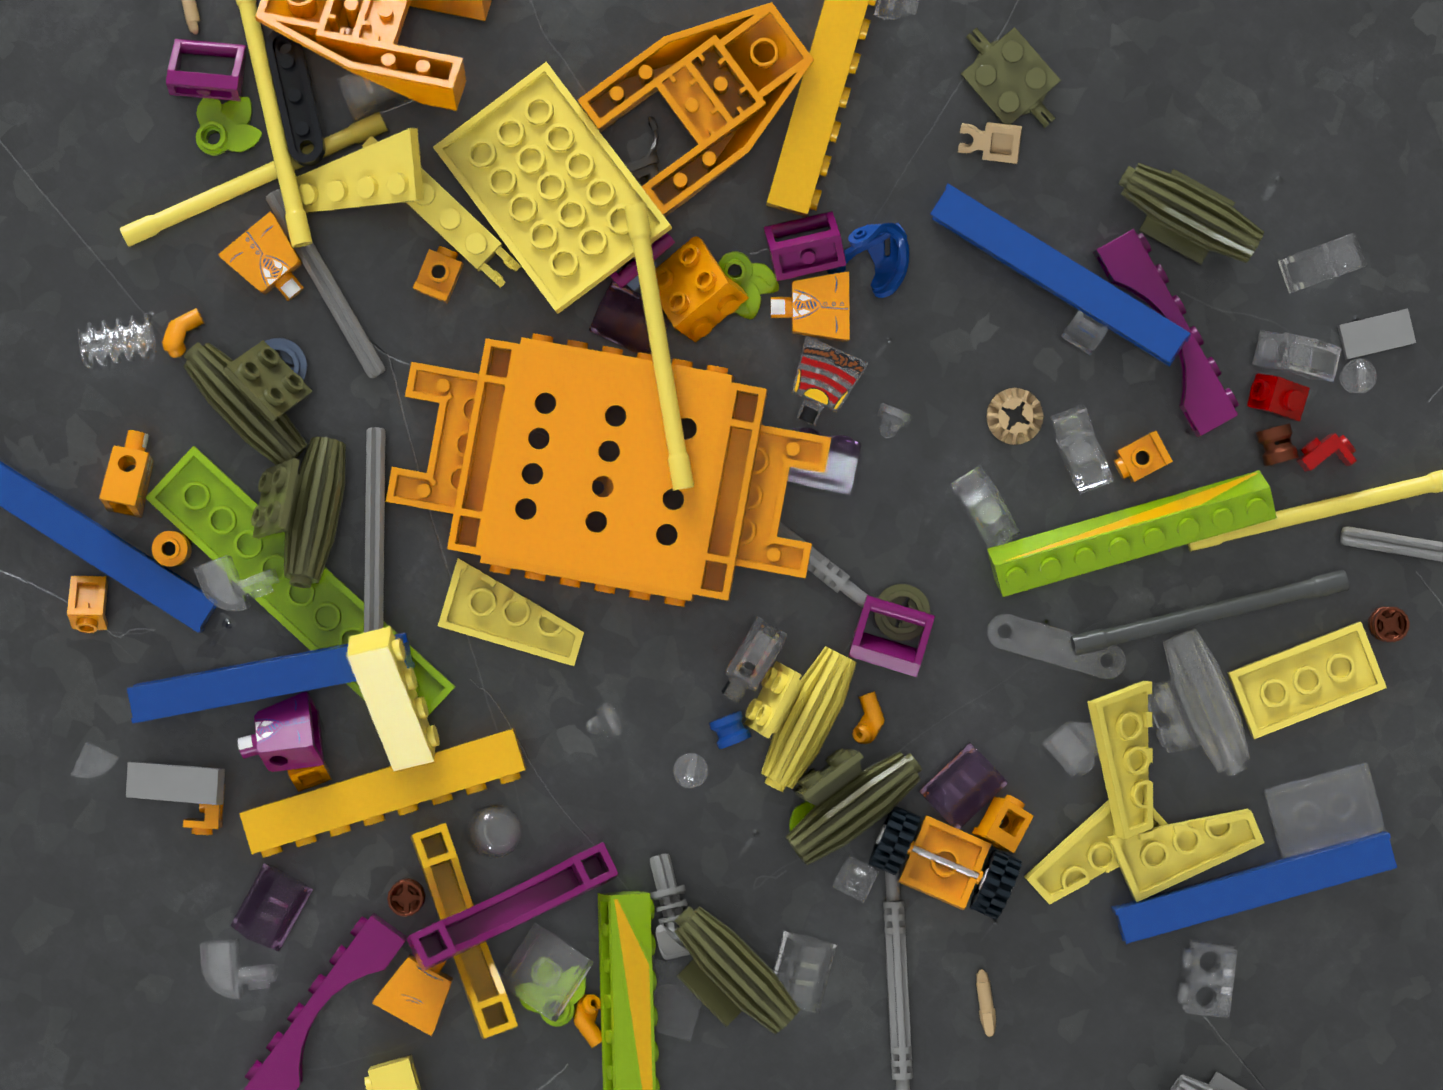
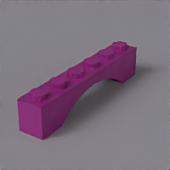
(1202, 395)
(512, 907)
(368, 953)

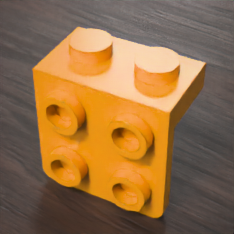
(696, 290)

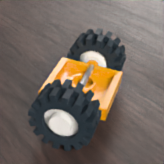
(945, 862)

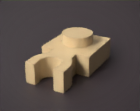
(997, 142)

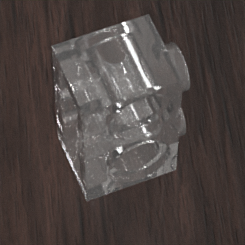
(1218, 978)

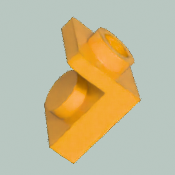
(87, 603)
(212, 820)

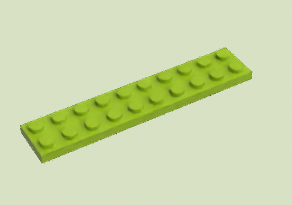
(218, 521)

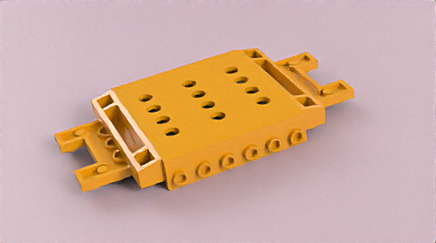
(485, 445)

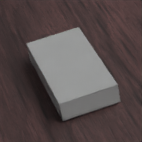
(1376, 334)

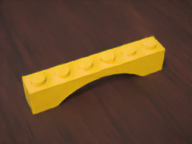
(476, 965)

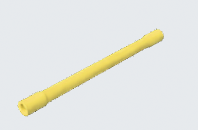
(295, 215)
(153, 224)
(640, 235)
(1333, 506)

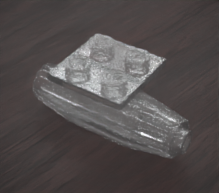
(1198, 706)

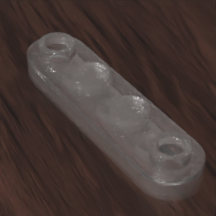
(1052, 646)

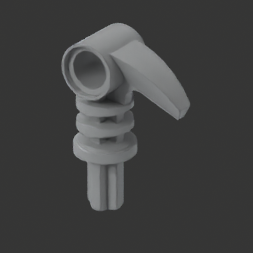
(670, 905)

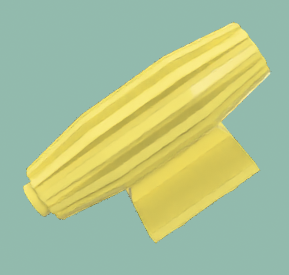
(798, 714)

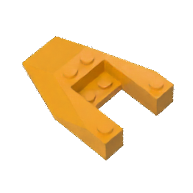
(365, 39)
(720, 83)

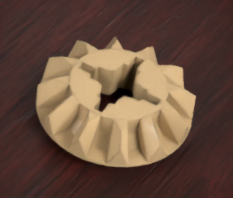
(998, 420)

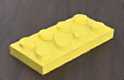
(1306, 680)

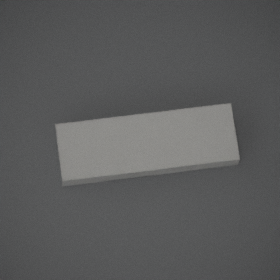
(175, 783)

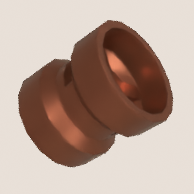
(1277, 453)
(1394, 627)
(402, 900)

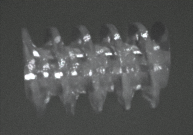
(117, 341)

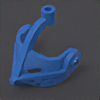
(888, 269)

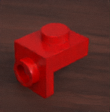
(1278, 396)
(1318, 451)

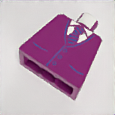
(286, 735)

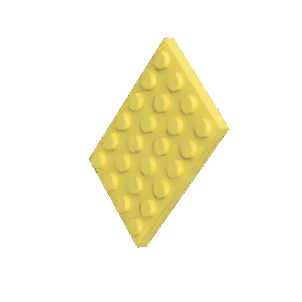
(549, 186)

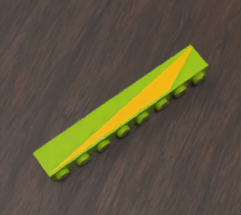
(1131, 533)
(627, 991)

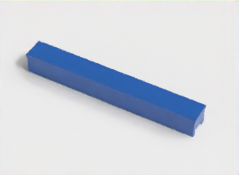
(1059, 275)
(104, 549)
(245, 682)
(1254, 887)

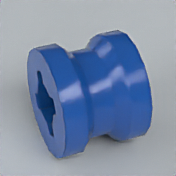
(730, 729)

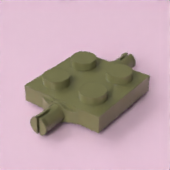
(1010, 77)

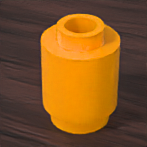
(182, 552)

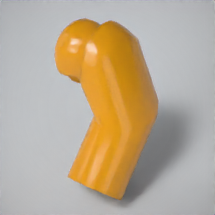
(176, 331)
(871, 721)
(585, 1018)

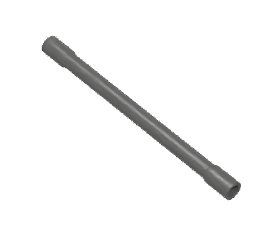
(1315, 587)

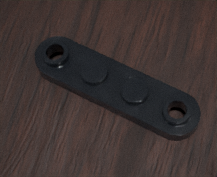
(295, 99)

